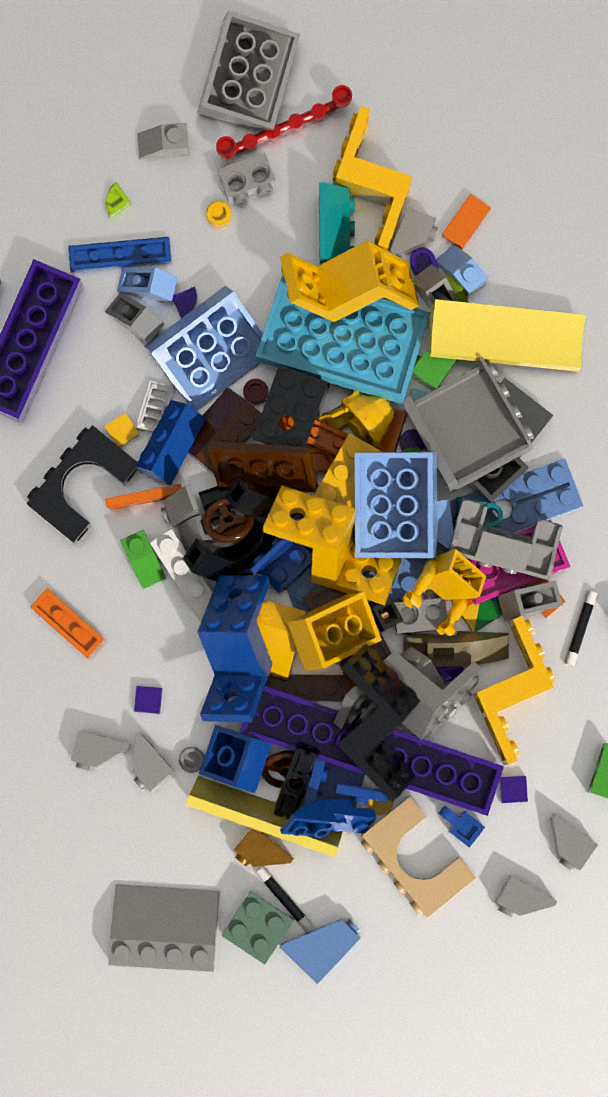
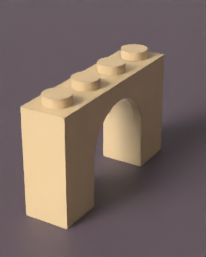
(426, 893)

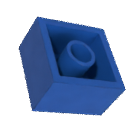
(235, 759)

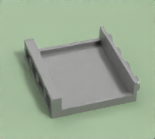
(470, 426)

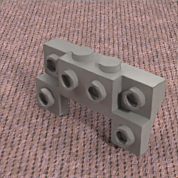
(504, 548)

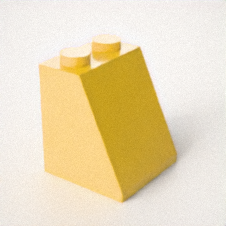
(277, 636)

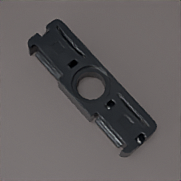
(301, 767)

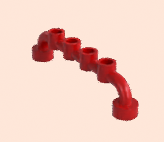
(227, 147)

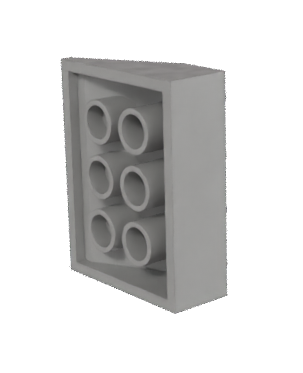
(248, 72)
(164, 928)

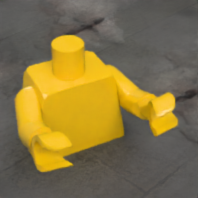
(452, 579)

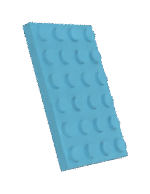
(362, 352)

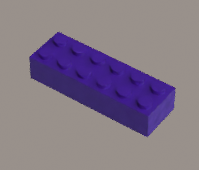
(33, 334)

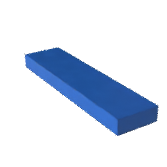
(119, 254)

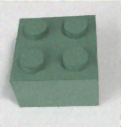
(257, 927)

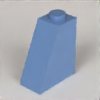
(322, 947)

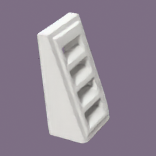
(149, 427)

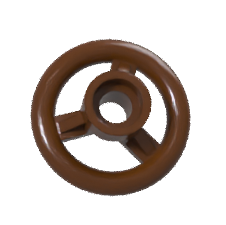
(232, 531)
(279, 763)

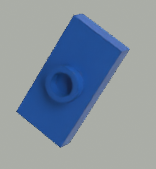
(360, 794)

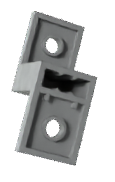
(434, 702)

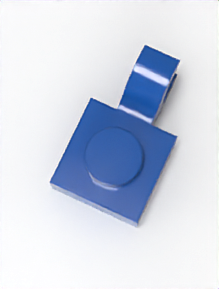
(463, 826)

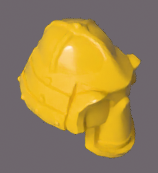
(365, 416)

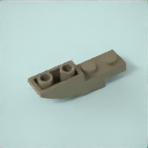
(460, 648)

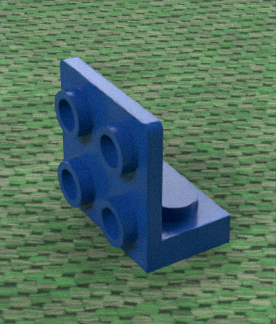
(283, 563)
(325, 779)

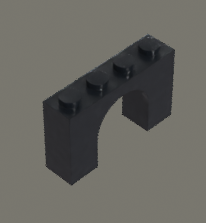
(91, 449)
(237, 559)

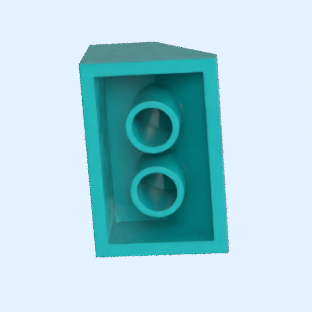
(334, 220)

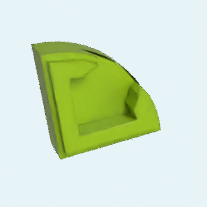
(116, 200)
(458, 290)

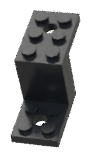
(292, 396)
(365, 739)

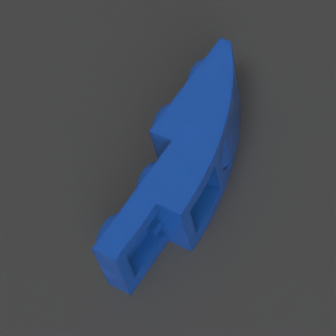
(326, 815)

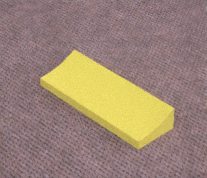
(506, 335)
(253, 813)

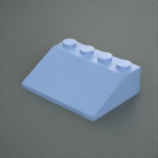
(208, 348)
(396, 505)

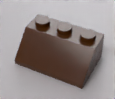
(227, 420)

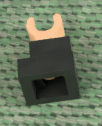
(386, 615)

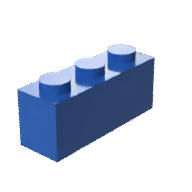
(170, 442)

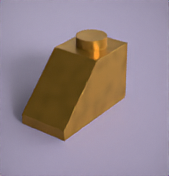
(260, 850)

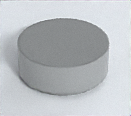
(191, 759)

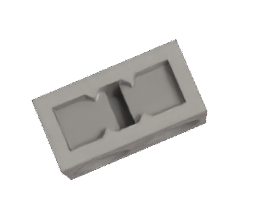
(244, 172)
(421, 622)

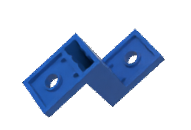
(235, 648)

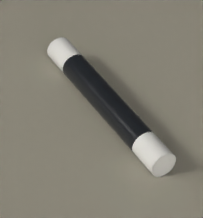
(581, 628)
(283, 897)

